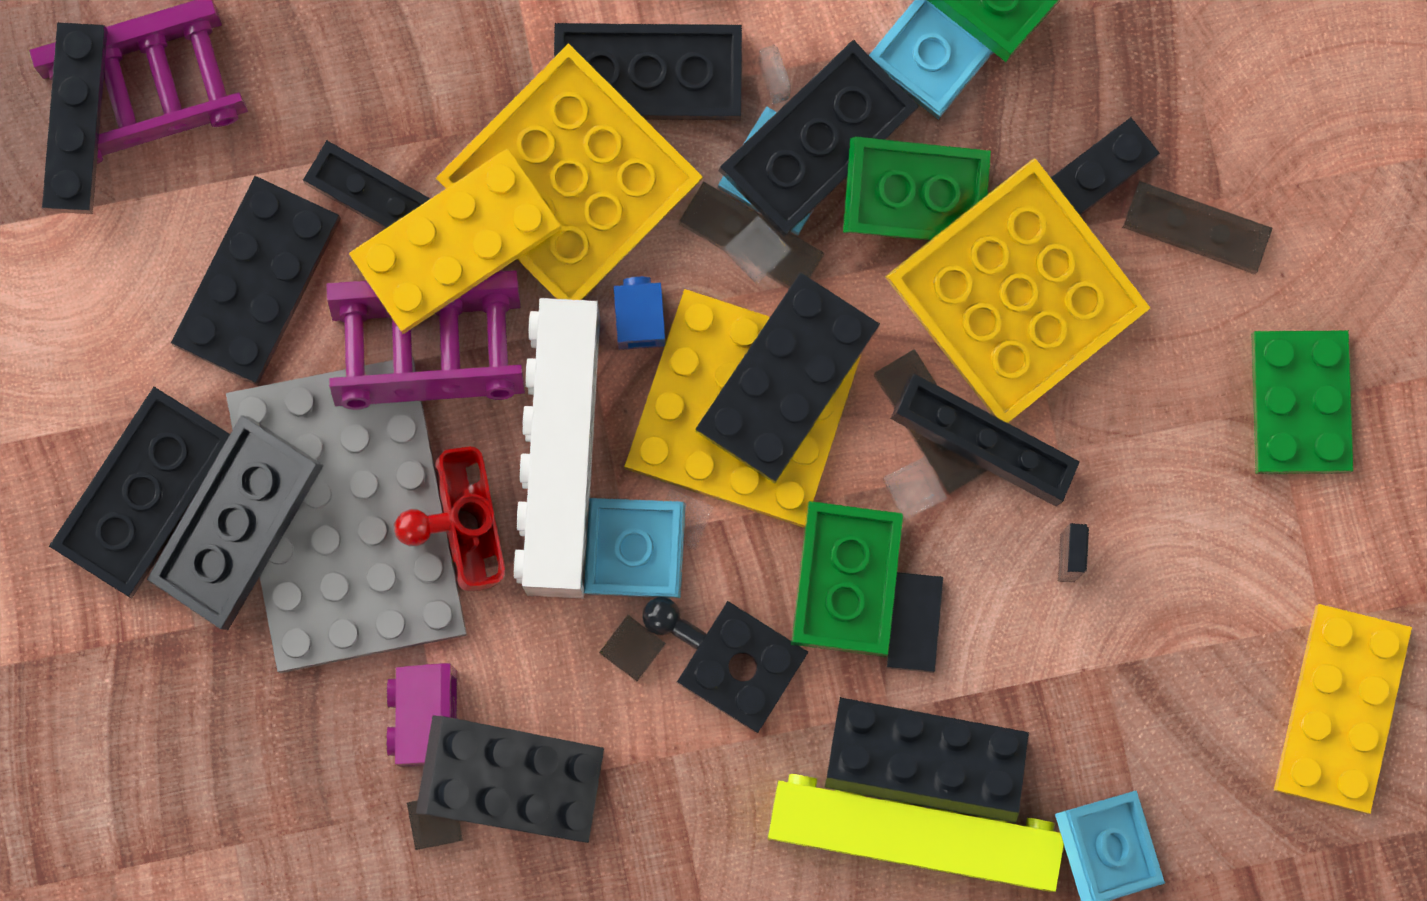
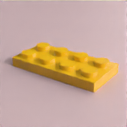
(455, 241)
(1342, 709)

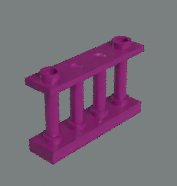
(150, 36)
(357, 302)

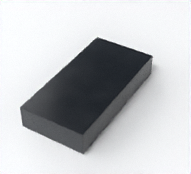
(1073, 552)
(915, 622)

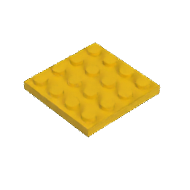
(591, 164)
(1018, 292)
(695, 365)

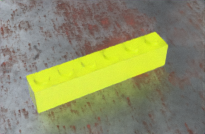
(916, 835)

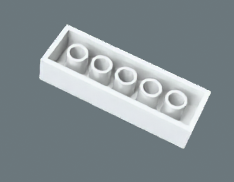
(560, 449)

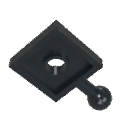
(708, 669)

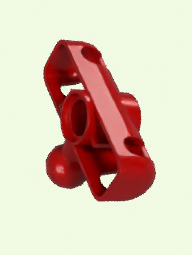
(467, 546)

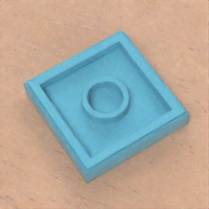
(930, 56)
(634, 548)
(1110, 848)

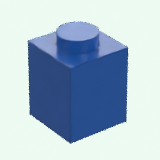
(639, 314)

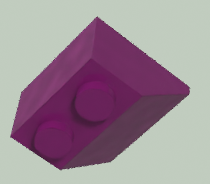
(417, 696)

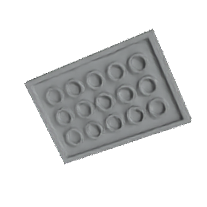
(339, 572)

